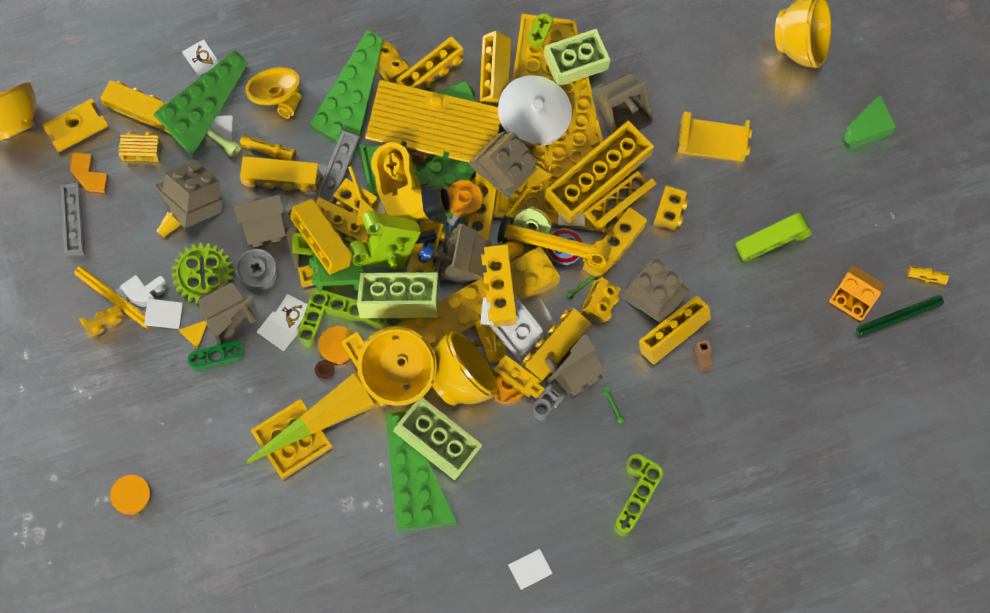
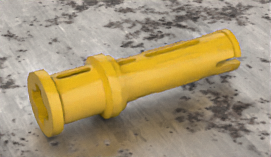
(276, 151)

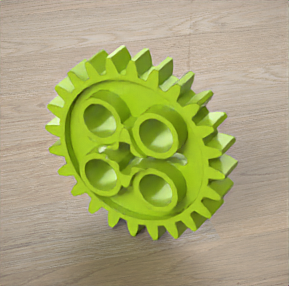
(185, 274)

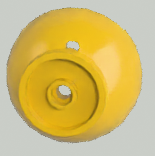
(804, 32)
(16, 110)
(462, 372)
(384, 375)

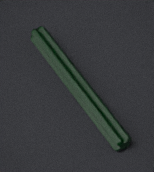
(900, 315)

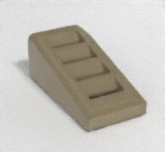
(295, 257)

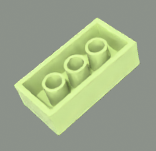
(398, 295)
(437, 438)

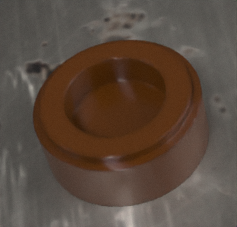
(324, 370)

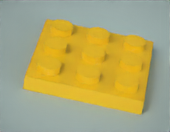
(298, 454)

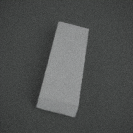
(338, 166)
(72, 219)

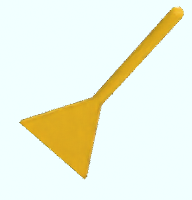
(536, 178)
(363, 206)
(194, 332)

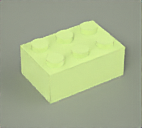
(576, 57)

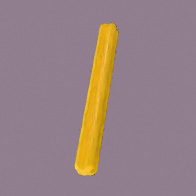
(111, 295)

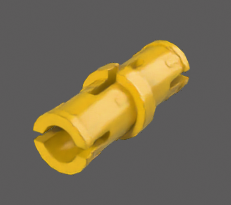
(928, 275)

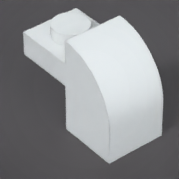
(138, 293)

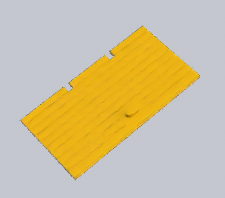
(431, 121)

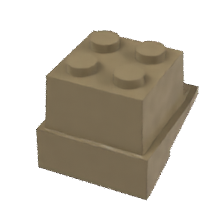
(624, 101)
(505, 163)
(191, 193)
(261, 220)
(462, 256)
(656, 290)
(225, 311)
(577, 368)

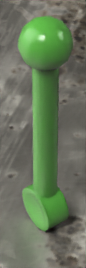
(570, 294)
(606, 390)

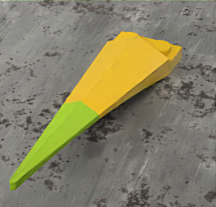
(340, 404)

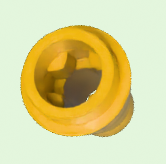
(289, 107)
(168, 224)

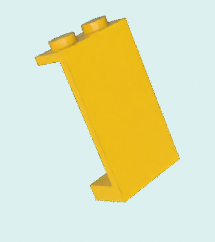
(714, 138)

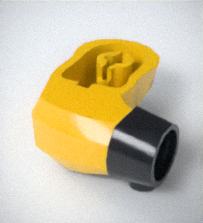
(401, 188)

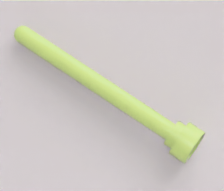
(231, 148)

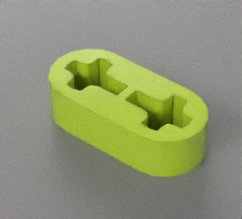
(537, 29)

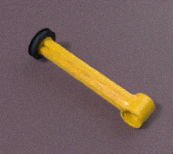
(595, 253)

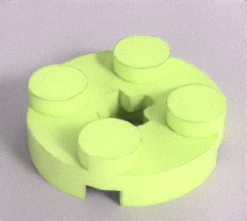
(535, 216)

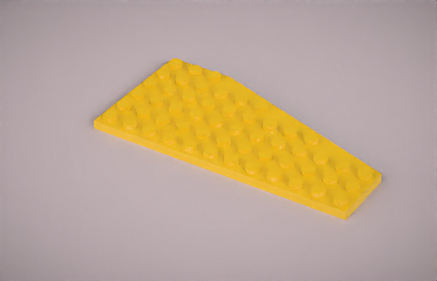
(577, 142)

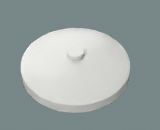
(535, 110)

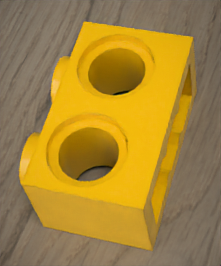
(353, 202)
(666, 207)

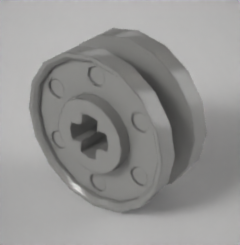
(256, 259)

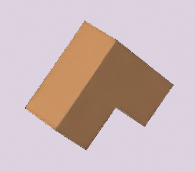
(702, 352)

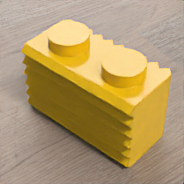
(139, 147)

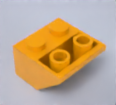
(857, 293)

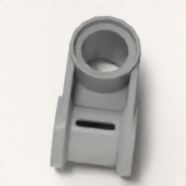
(550, 400)

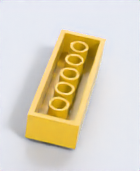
(598, 172)

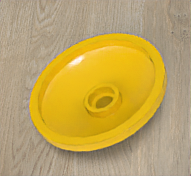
(273, 86)

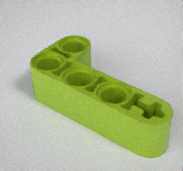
(774, 236)
(636, 498)

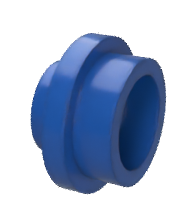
(426, 251)

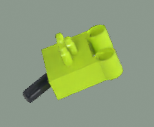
(389, 242)

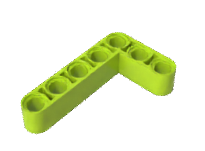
(327, 308)

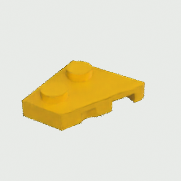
(102, 320)
(492, 344)

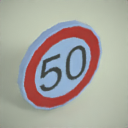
(561, 257)

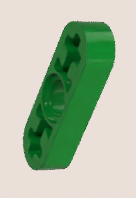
(204, 364)

